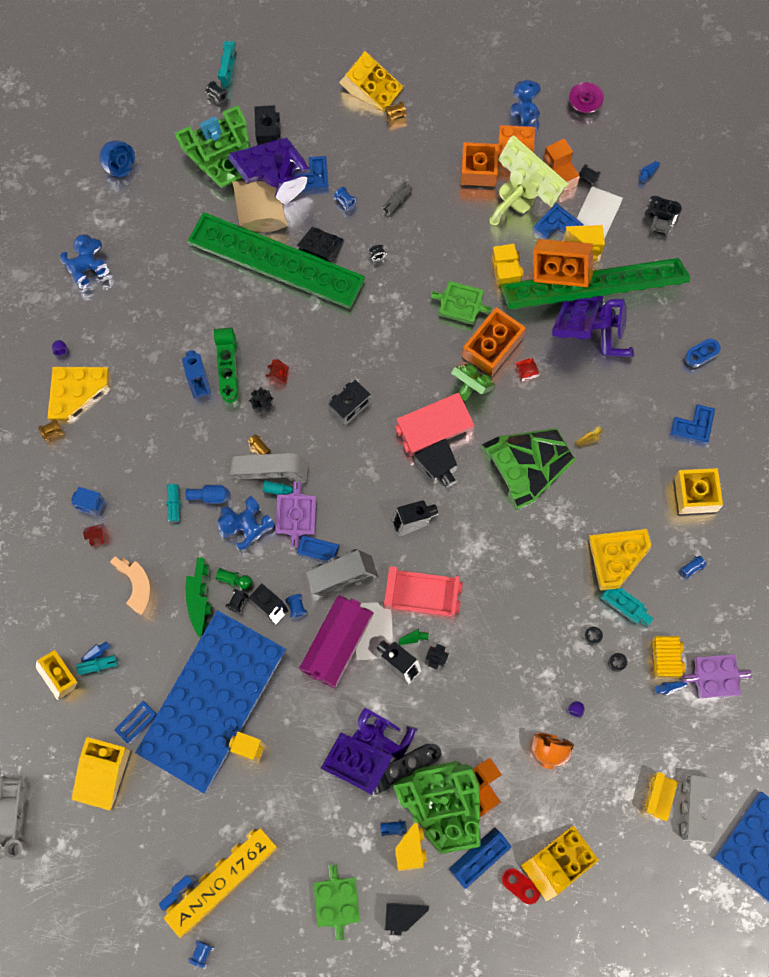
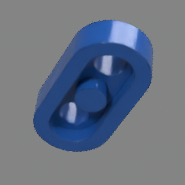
(701, 354)

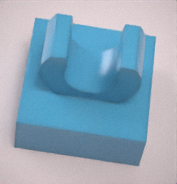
(211, 129)

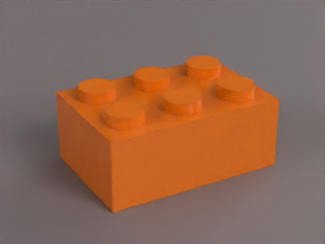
(563, 262)
(493, 342)

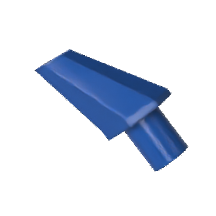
(648, 170)
(95, 651)
(670, 687)

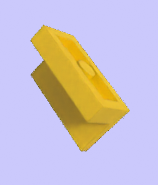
(660, 796)

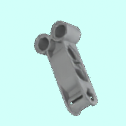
(11, 816)

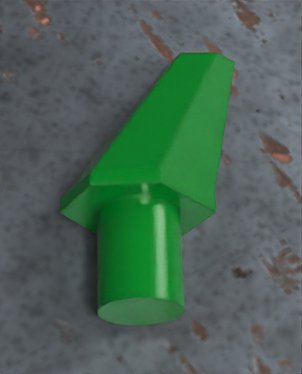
(413, 637)

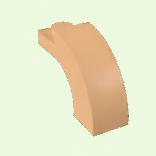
(142, 591)

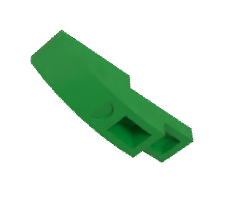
(197, 605)

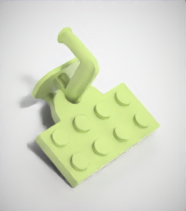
(529, 179)

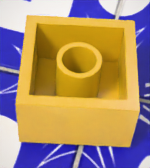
(698, 491)

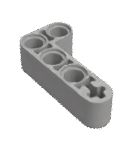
(270, 466)

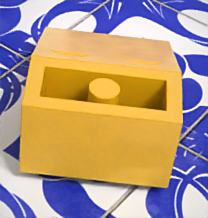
(371, 82)
(99, 773)
(560, 863)

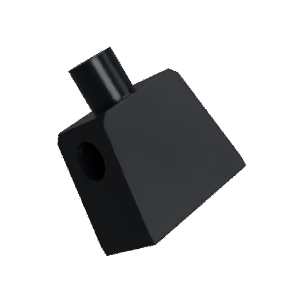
(438, 463)
(412, 517)
(267, 603)
(399, 661)

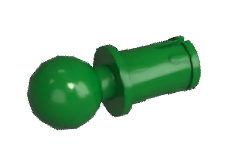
(244, 582)

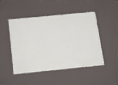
(599, 209)
(378, 630)

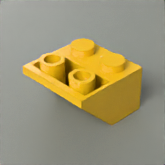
(409, 850)

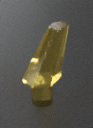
(590, 437)

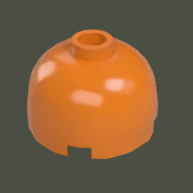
(551, 750)

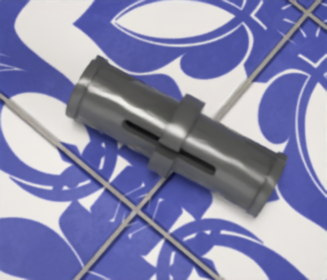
(397, 198)

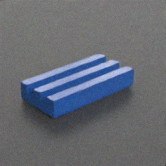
(129, 740)

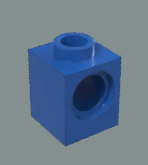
(87, 501)

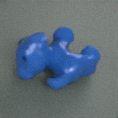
(525, 92)
(85, 261)
(231, 522)

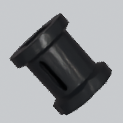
(216, 92)
(589, 175)
(237, 601)

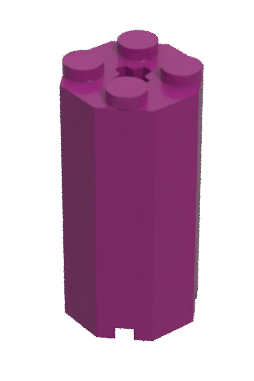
(336, 641)

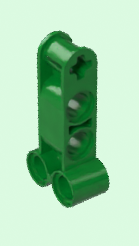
(226, 344)

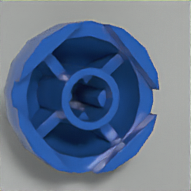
(117, 158)

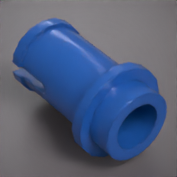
(693, 566)
(393, 828)

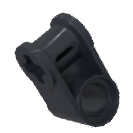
(663, 208)

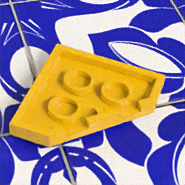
(74, 389)
(618, 555)

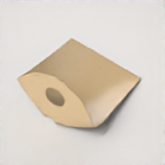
(258, 207)

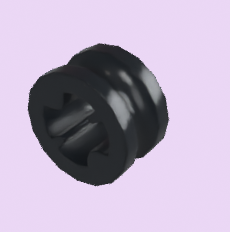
(377, 252)
(592, 629)
(623, 665)

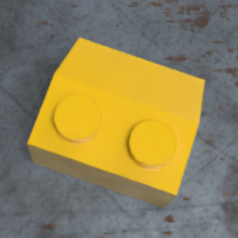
(587, 234)

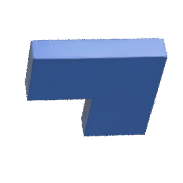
(317, 177)
(555, 219)
(696, 430)
(177, 891)

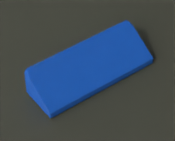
(481, 858)

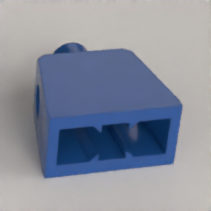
(195, 369)

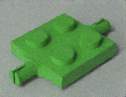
(461, 302)
(336, 902)

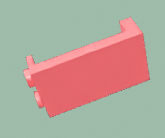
(434, 423)
(422, 593)

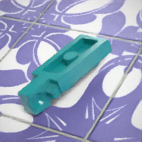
(227, 63)
(627, 606)

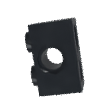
(266, 116)
(343, 411)

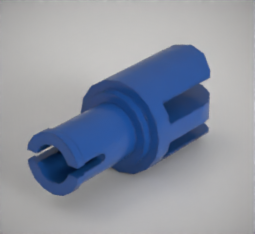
(209, 494)

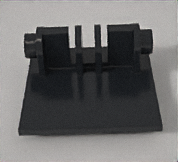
(320, 243)

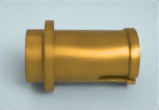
(256, 442)

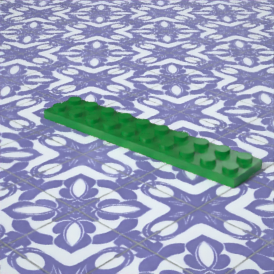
(276, 260)
(603, 282)

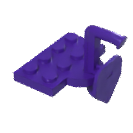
(275, 165)
(583, 315)
(360, 757)

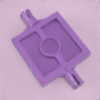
(295, 514)
(717, 676)

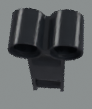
(404, 769)

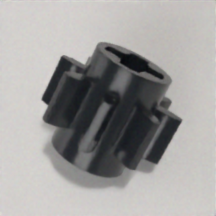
(261, 399)
(437, 656)

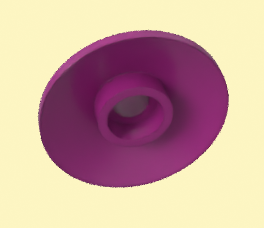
(589, 92)

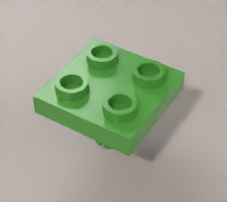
(472, 380)

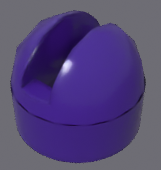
(59, 348)
(576, 709)

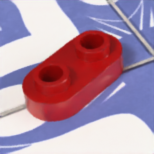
(520, 886)

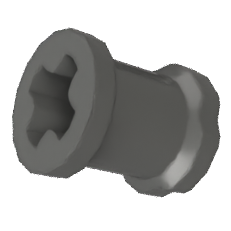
(661, 225)

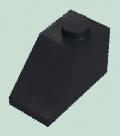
(403, 916)

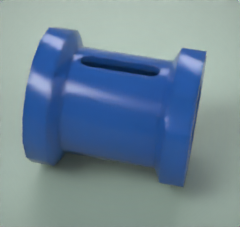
(345, 198)
(296, 606)
(200, 954)

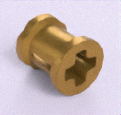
(395, 111)
(50, 429)

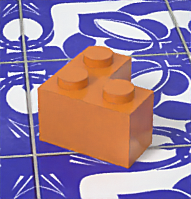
(558, 158)
(487, 773)

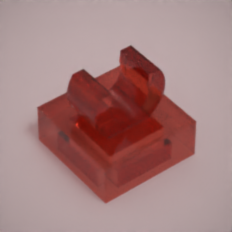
(527, 369)
(278, 371)
(95, 531)

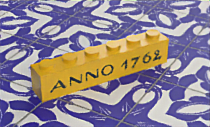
(220, 882)

